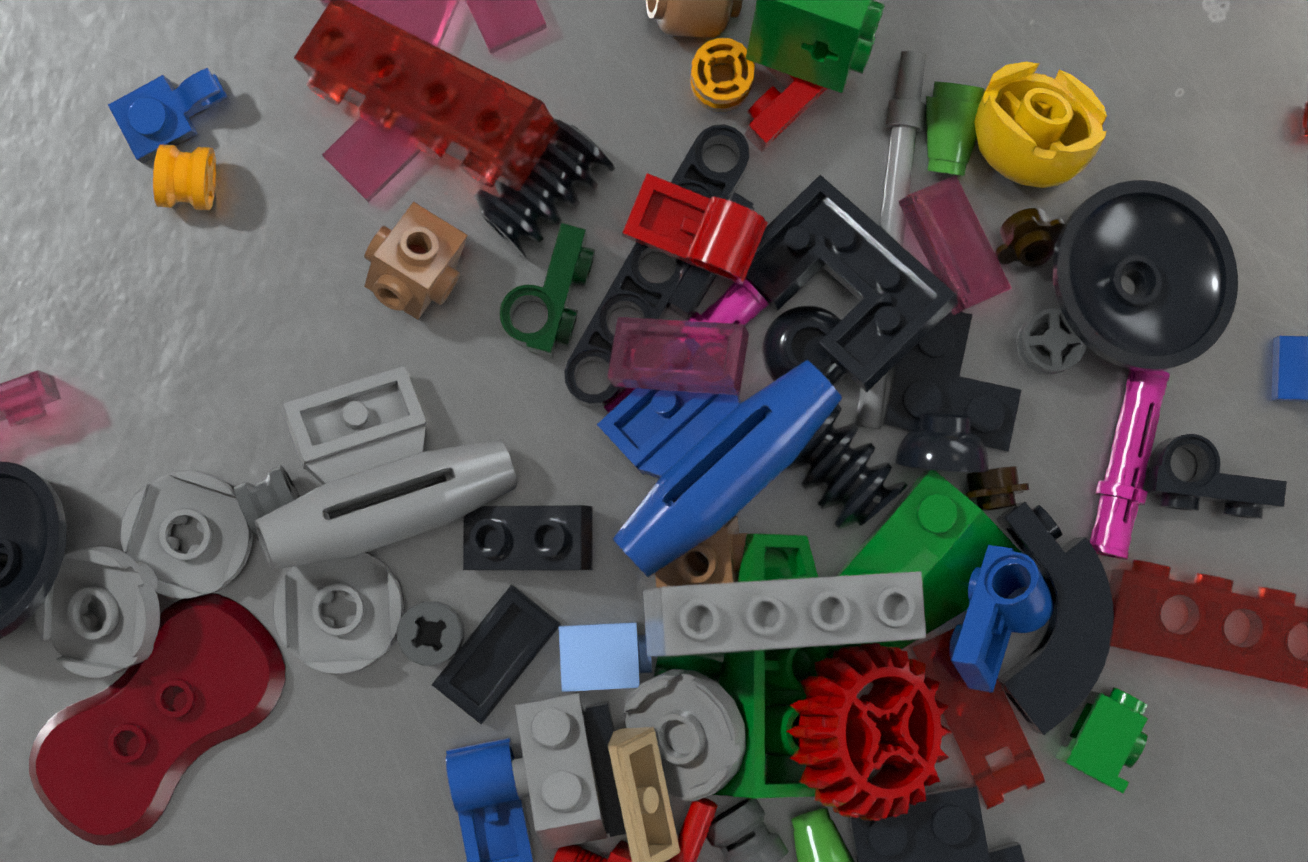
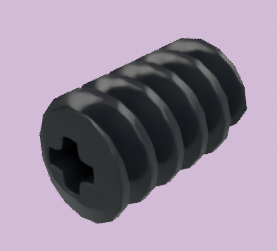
(551, 179)
(846, 473)

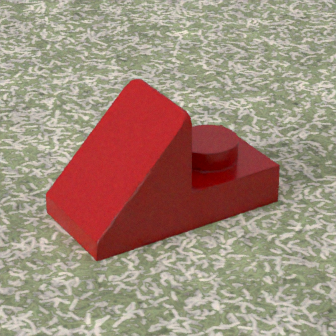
(778, 110)

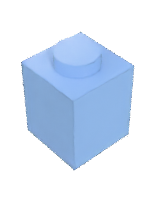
(602, 656)

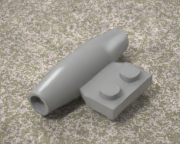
(374, 475)

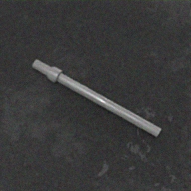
(905, 119)

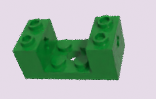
(815, 38)

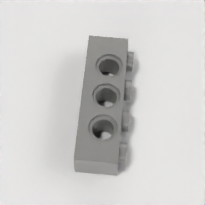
(783, 613)

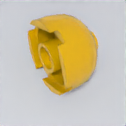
(1038, 125)

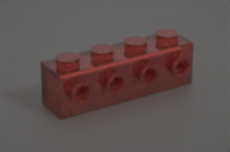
(427, 94)

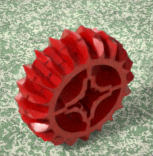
(852, 736)

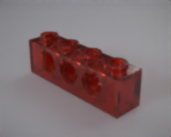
(1202, 640)

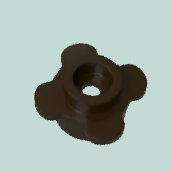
(1028, 238)
(995, 488)

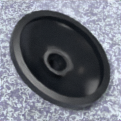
(1173, 256)
(30, 543)

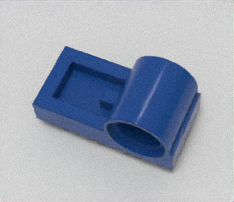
(982, 639)
(488, 802)

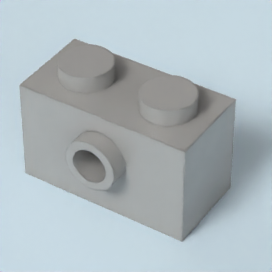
(558, 772)

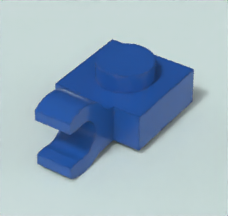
(161, 115)

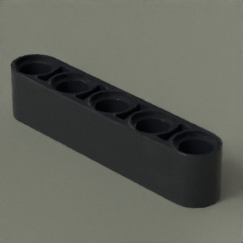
(630, 286)

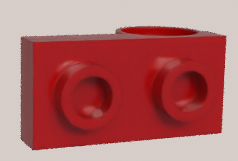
(695, 228)

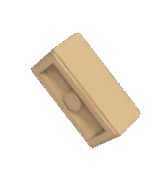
(643, 795)

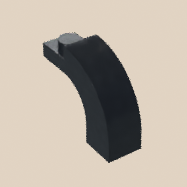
(1077, 636)

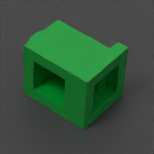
(1106, 737)

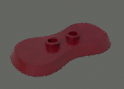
(118, 755)

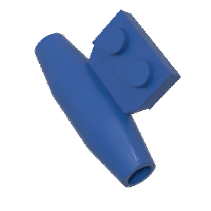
(709, 456)

